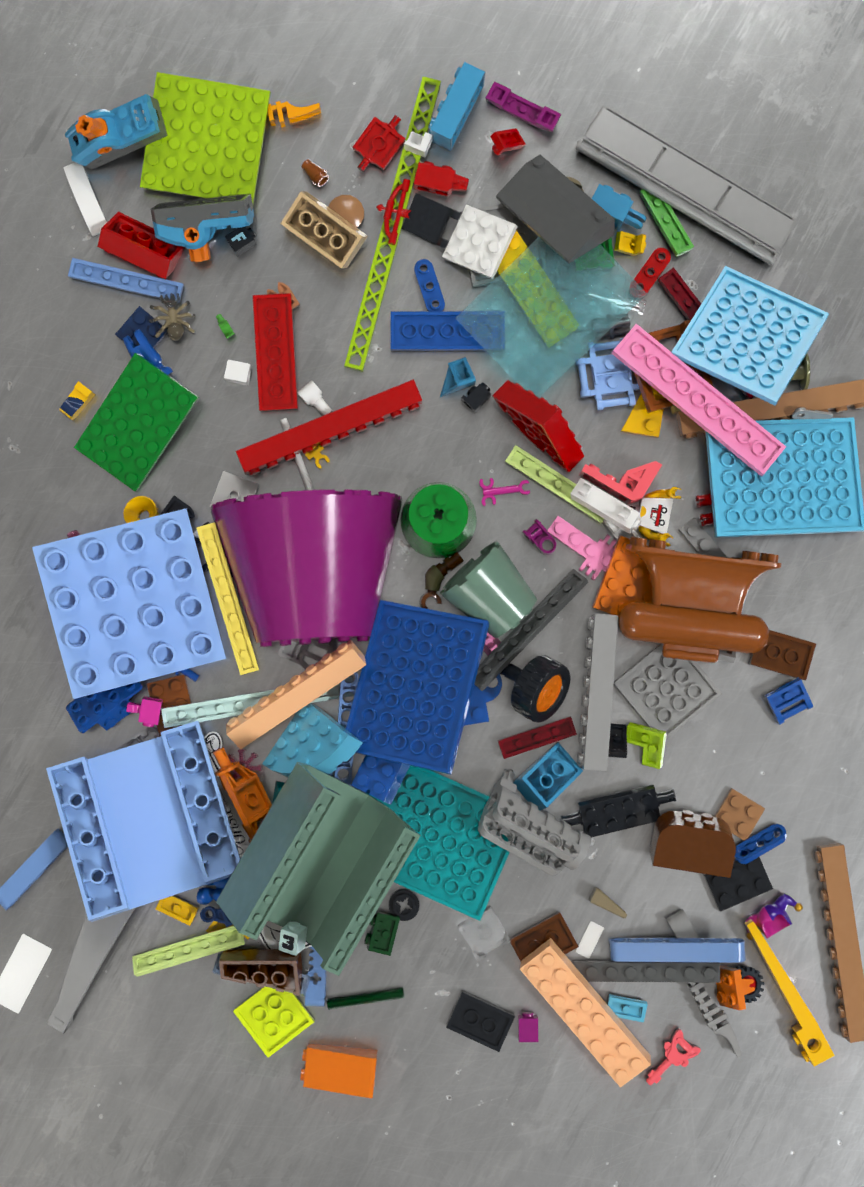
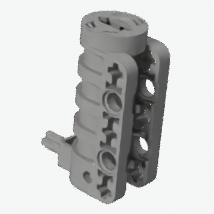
(531, 830)

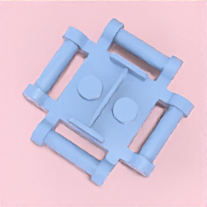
(608, 377)

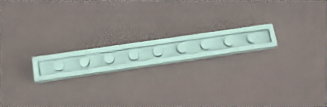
(228, 706)

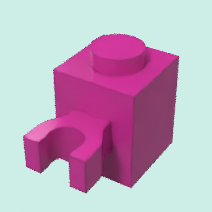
(149, 710)

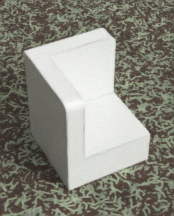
(418, 144)
(238, 372)

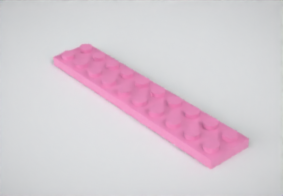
(698, 400)

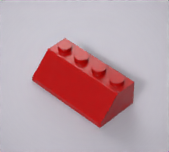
(137, 244)

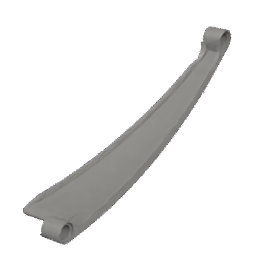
(89, 953)

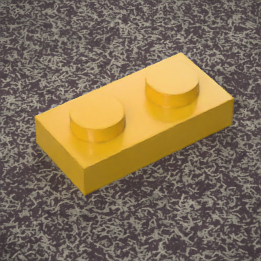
(178, 909)

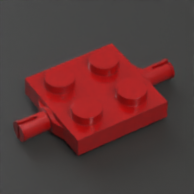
(379, 143)

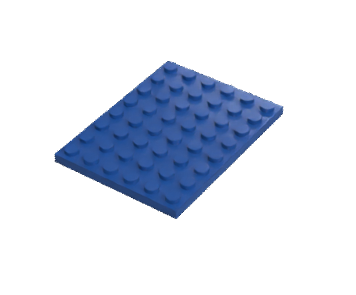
(416, 685)

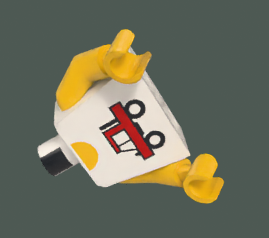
(655, 513)

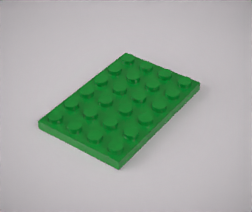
(136, 422)

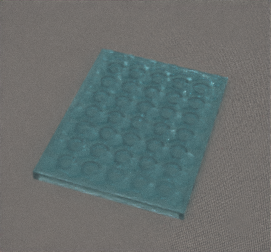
(549, 312)

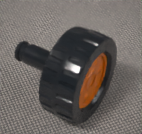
(538, 687)

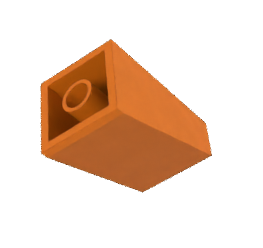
(339, 1069)

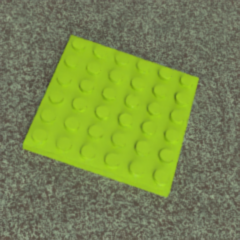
(211, 138)

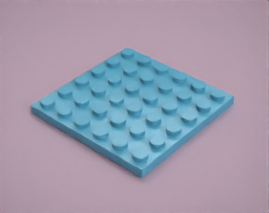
(750, 335)

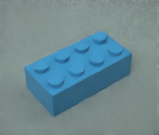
(457, 106)

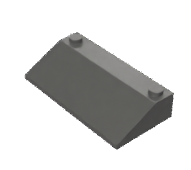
(556, 209)

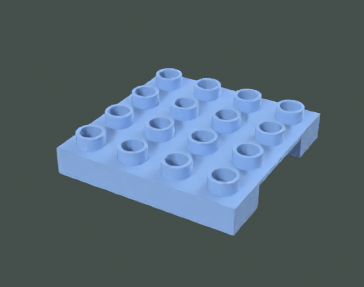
(129, 603)
(144, 821)

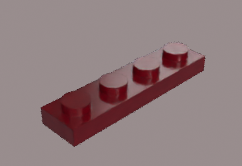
(537, 737)

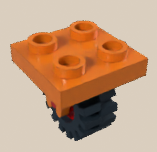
(738, 986)

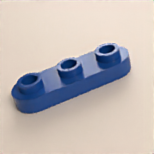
(425, 278)
(766, 838)

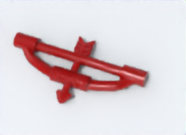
(404, 187)

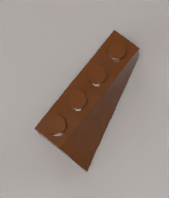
(263, 968)

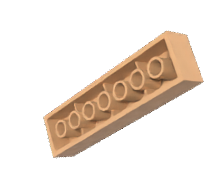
(585, 1012)

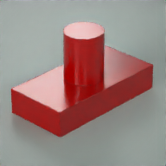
(506, 141)

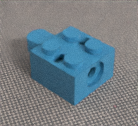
(618, 207)

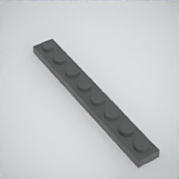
(529, 628)
(649, 971)

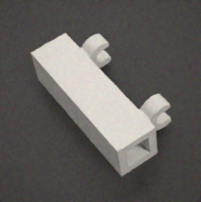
(606, 506)

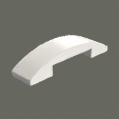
(85, 197)

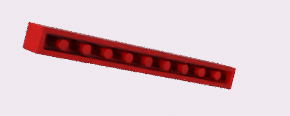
(329, 427)

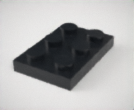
(745, 883)
(480, 1021)

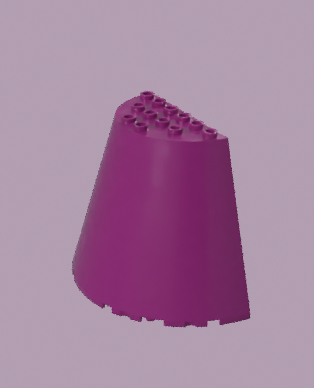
(309, 561)

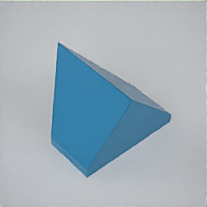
(458, 377)

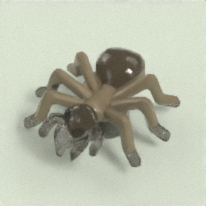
(173, 320)

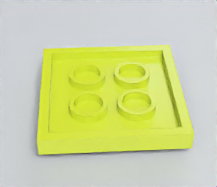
(273, 1018)

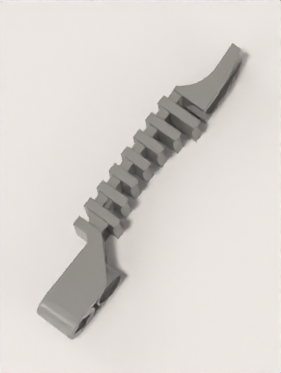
(683, 928)

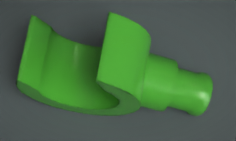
(225, 327)

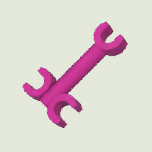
(488, 491)

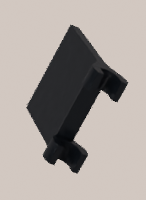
(429, 219)

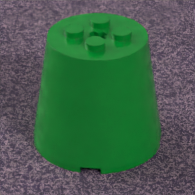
(435, 536)

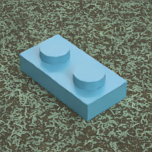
(627, 1007)

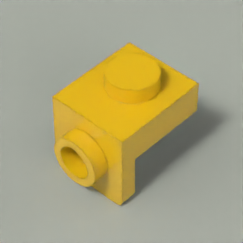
(630, 243)

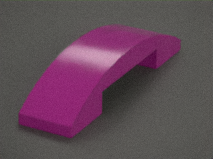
(521, 108)

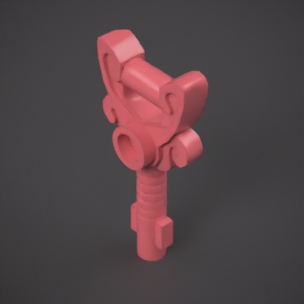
(673, 1056)

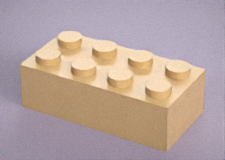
(324, 229)

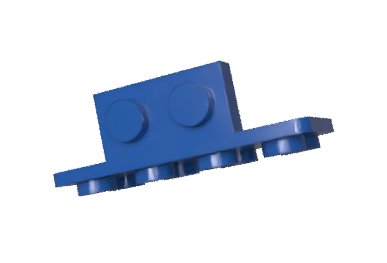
(102, 707)

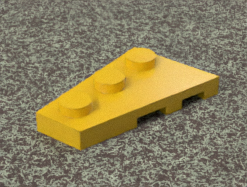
(642, 422)

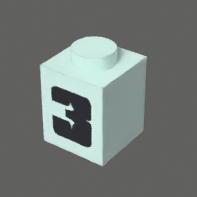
(292, 938)

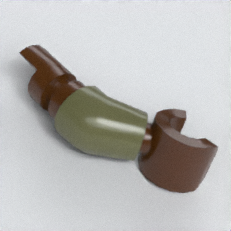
(435, 575)

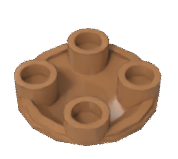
(348, 208)

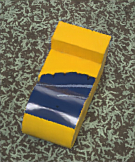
(76, 401)

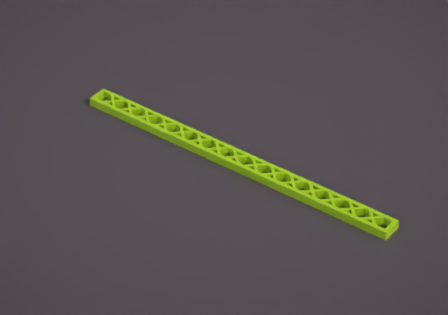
(381, 244)

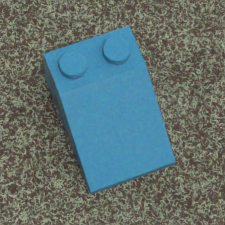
(548, 777)

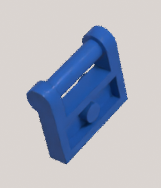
(786, 696)

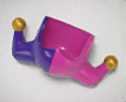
(774, 916)

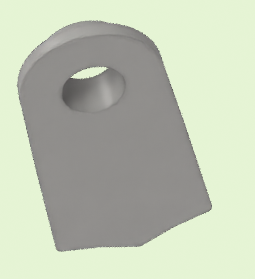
(802, 413)

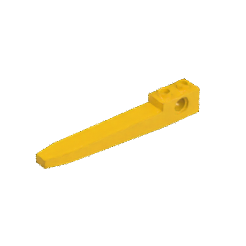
(807, 1026)

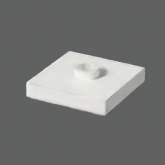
(232, 486)

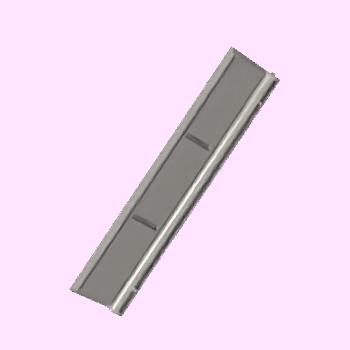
(686, 184)

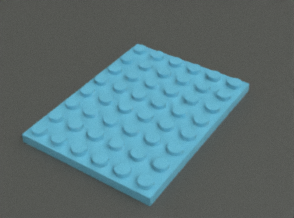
(805, 490)

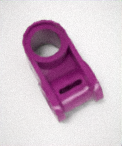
(539, 537)

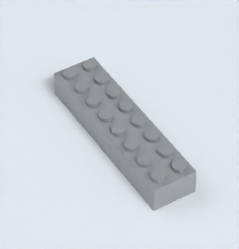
(599, 692)

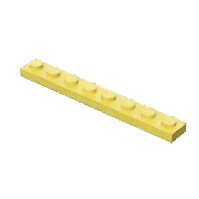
(227, 598)

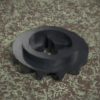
(407, 913)

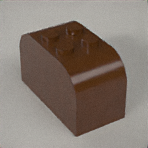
(693, 843)

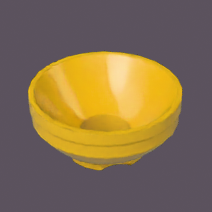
(137, 506)

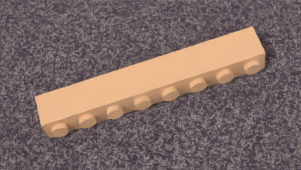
(295, 694)

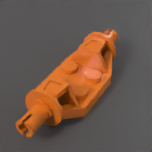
(245, 793)

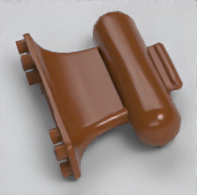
(697, 602)

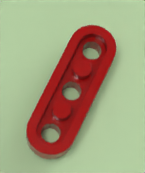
(654, 264)

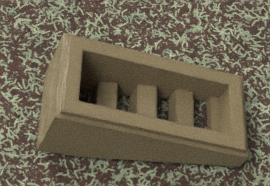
(602, 900)

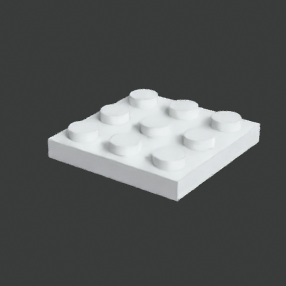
(479, 241)

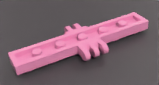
(595, 553)

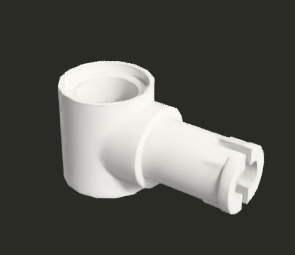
(312, 395)

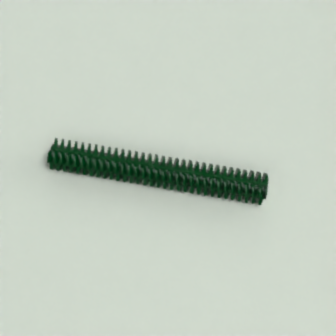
(363, 999)

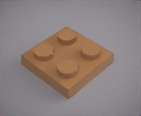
(739, 813)

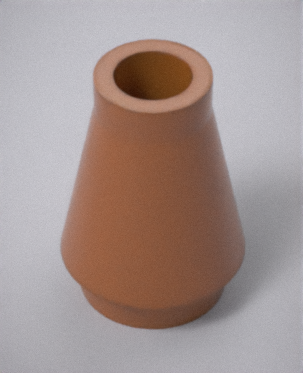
(316, 174)

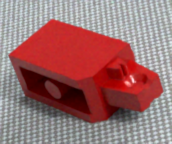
(438, 179)

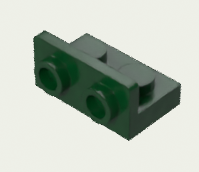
(382, 933)

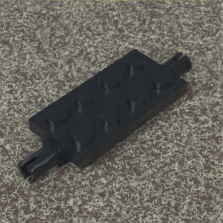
(620, 810)

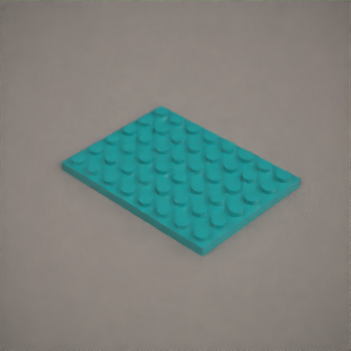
(450, 857)

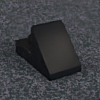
(618, 741)

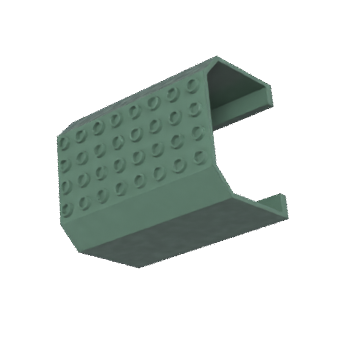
(319, 862)

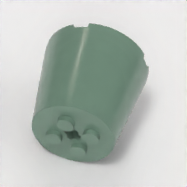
(491, 590)

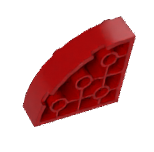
(540, 424)

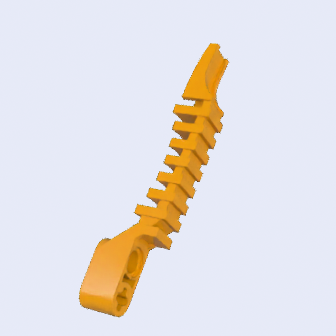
(295, 114)

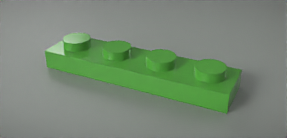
(667, 223)

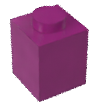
(528, 1027)

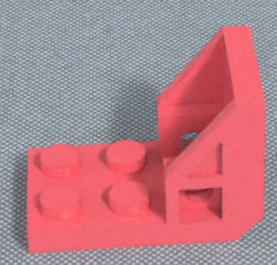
(638, 479)

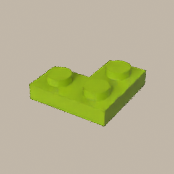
(652, 742)

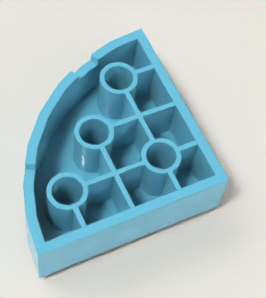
(314, 740)

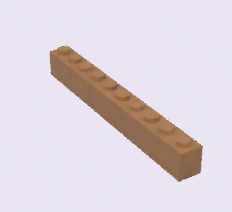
(823, 398)
(843, 938)

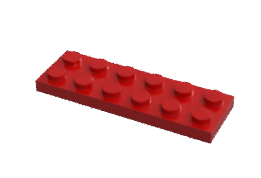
(275, 352)

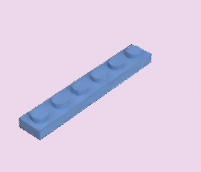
(123, 279)

